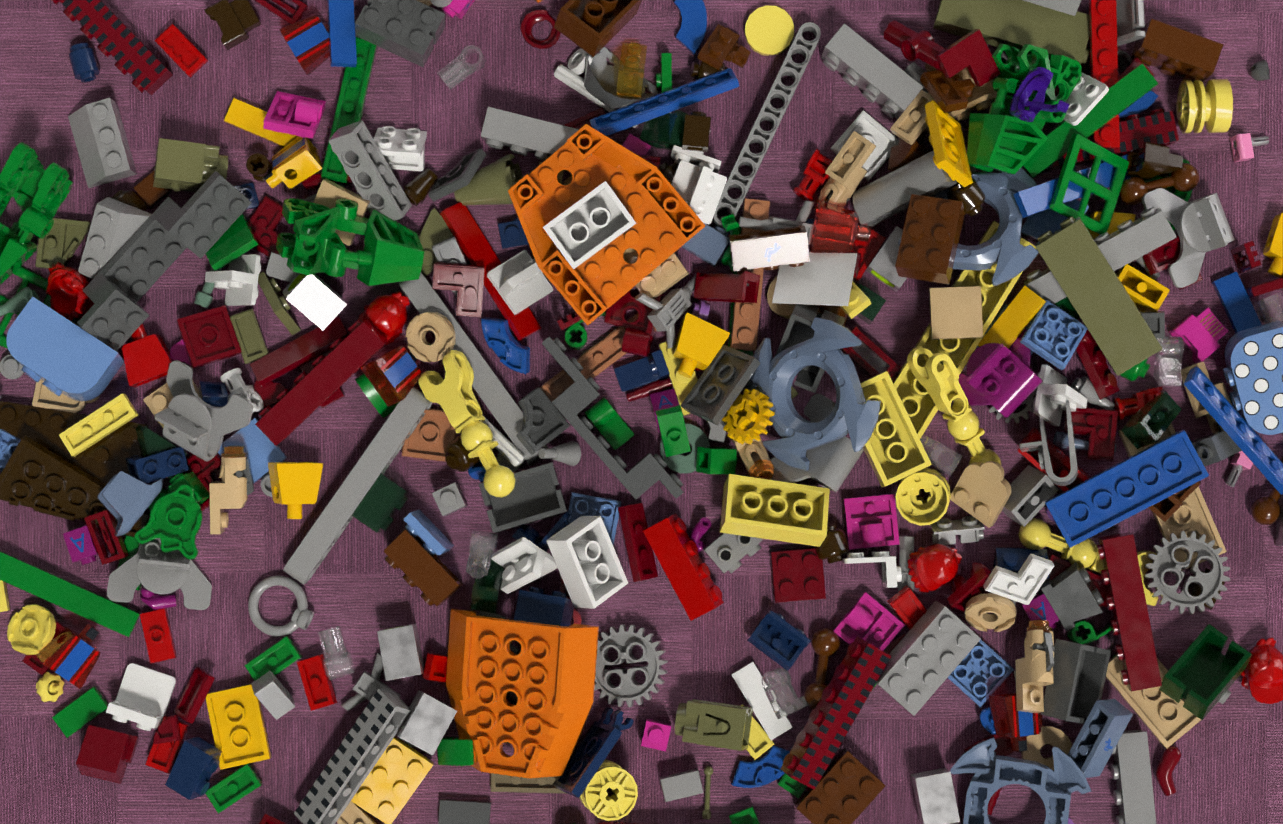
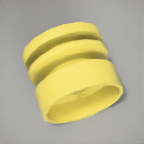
(1204, 106)
(915, 508)
(623, 789)

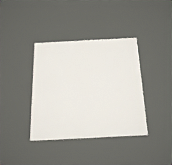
(818, 282)

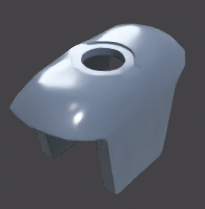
(128, 499)

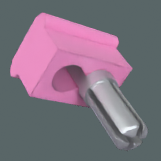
(1243, 145)
(1240, 462)

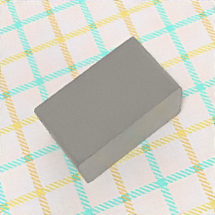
(273, 695)
(681, 785)

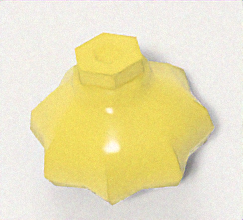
(50, 687)

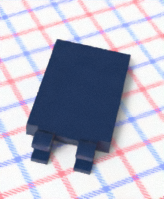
(592, 752)

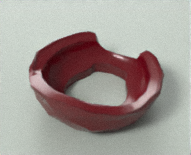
(530, 20)

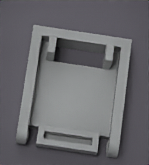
(1129, 21)

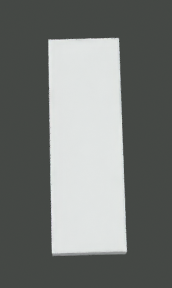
(750, 684)

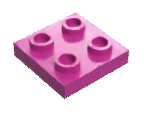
(294, 115)
(871, 521)
(870, 622)

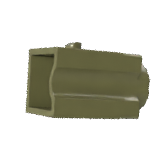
(186, 164)
(714, 724)

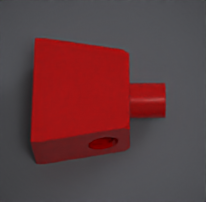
(145, 358)

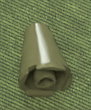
(491, 184)

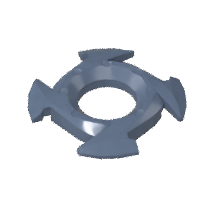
(1004, 245)
(850, 411)
(998, 771)

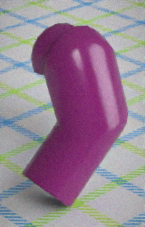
(698, 531)
(156, 601)

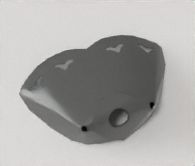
(603, 78)

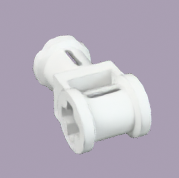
(237, 386)

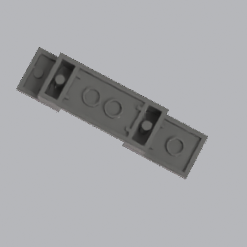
(152, 252)
(580, 395)

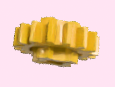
(748, 417)

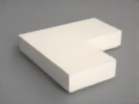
(1020, 585)

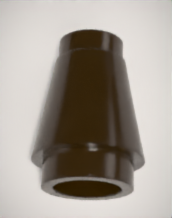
(420, 186)

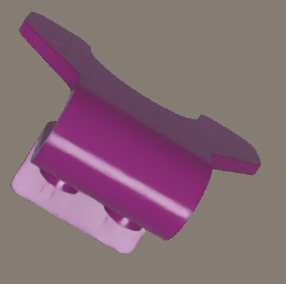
(999, 376)

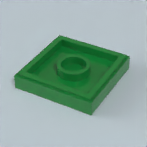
(232, 244)

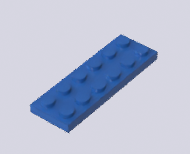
(1127, 488)

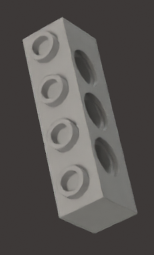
(369, 170)

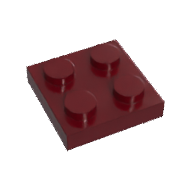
(208, 336)
(797, 575)

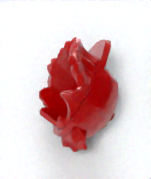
(67, 293)
(387, 314)
(933, 566)
(1264, 672)

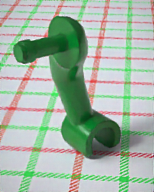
(729, 224)

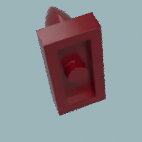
(965, 590)

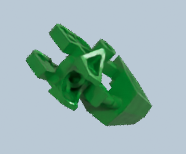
(999, 137)
(38, 195)
(390, 249)

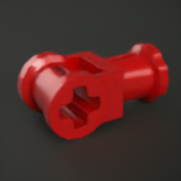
(813, 173)
(1138, 401)

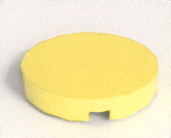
(769, 30)
(31, 629)

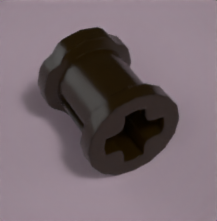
(258, 160)

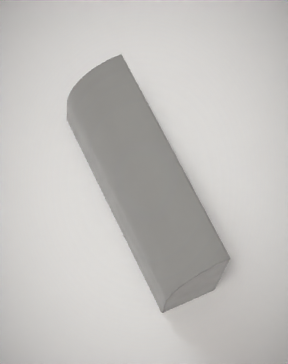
(893, 191)

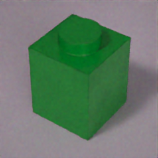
(716, 460)

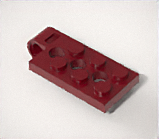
(638, 334)

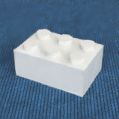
(589, 225)
(587, 562)

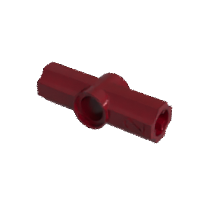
(913, 44)

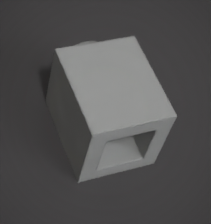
(449, 499)

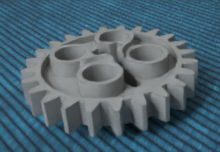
(1165, 562)
(629, 688)

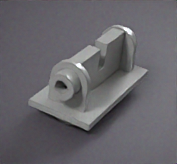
(946, 530)

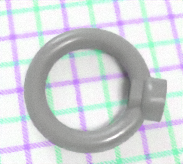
(301, 618)

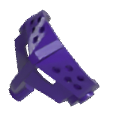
(1038, 80)

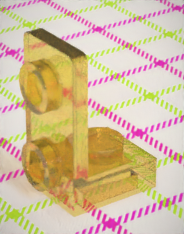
(631, 70)

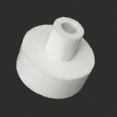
(578, 61)

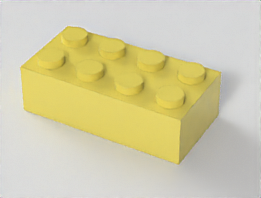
(894, 444)
(774, 510)

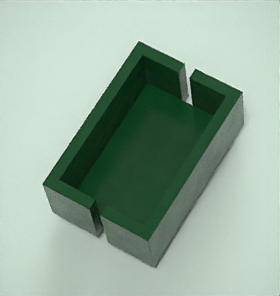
(1204, 672)

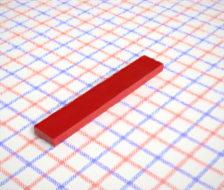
(481, 254)

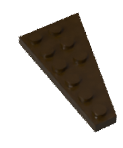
(44, 426)
(53, 485)

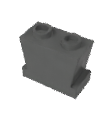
(1215, 447)
(1072, 596)

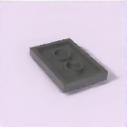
(720, 384)

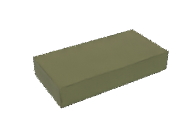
(249, 336)

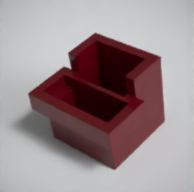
(106, 753)

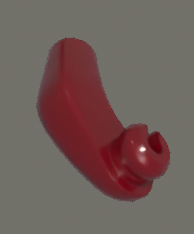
(1165, 768)

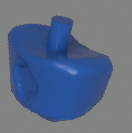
(477, 471)
(987, 720)

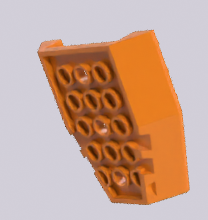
(660, 213)
(548, 676)

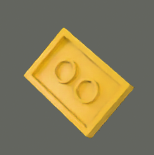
(947, 144)
(238, 726)
(392, 781)

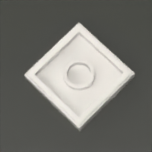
(875, 133)

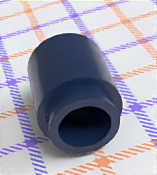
(83, 62)

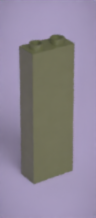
(1017, 24)
(1098, 295)

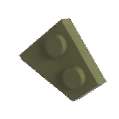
(434, 231)
(61, 242)
(278, 303)

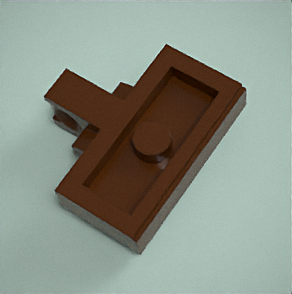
(723, 47)
(946, 92)

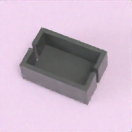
(401, 27)
(800, 330)
(530, 500)
(1078, 681)

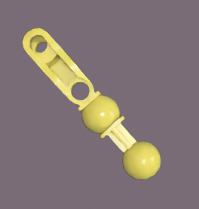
(943, 387)
(466, 417)
(1038, 535)

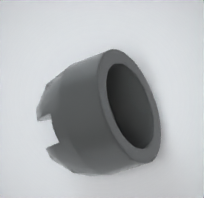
(1260, 71)

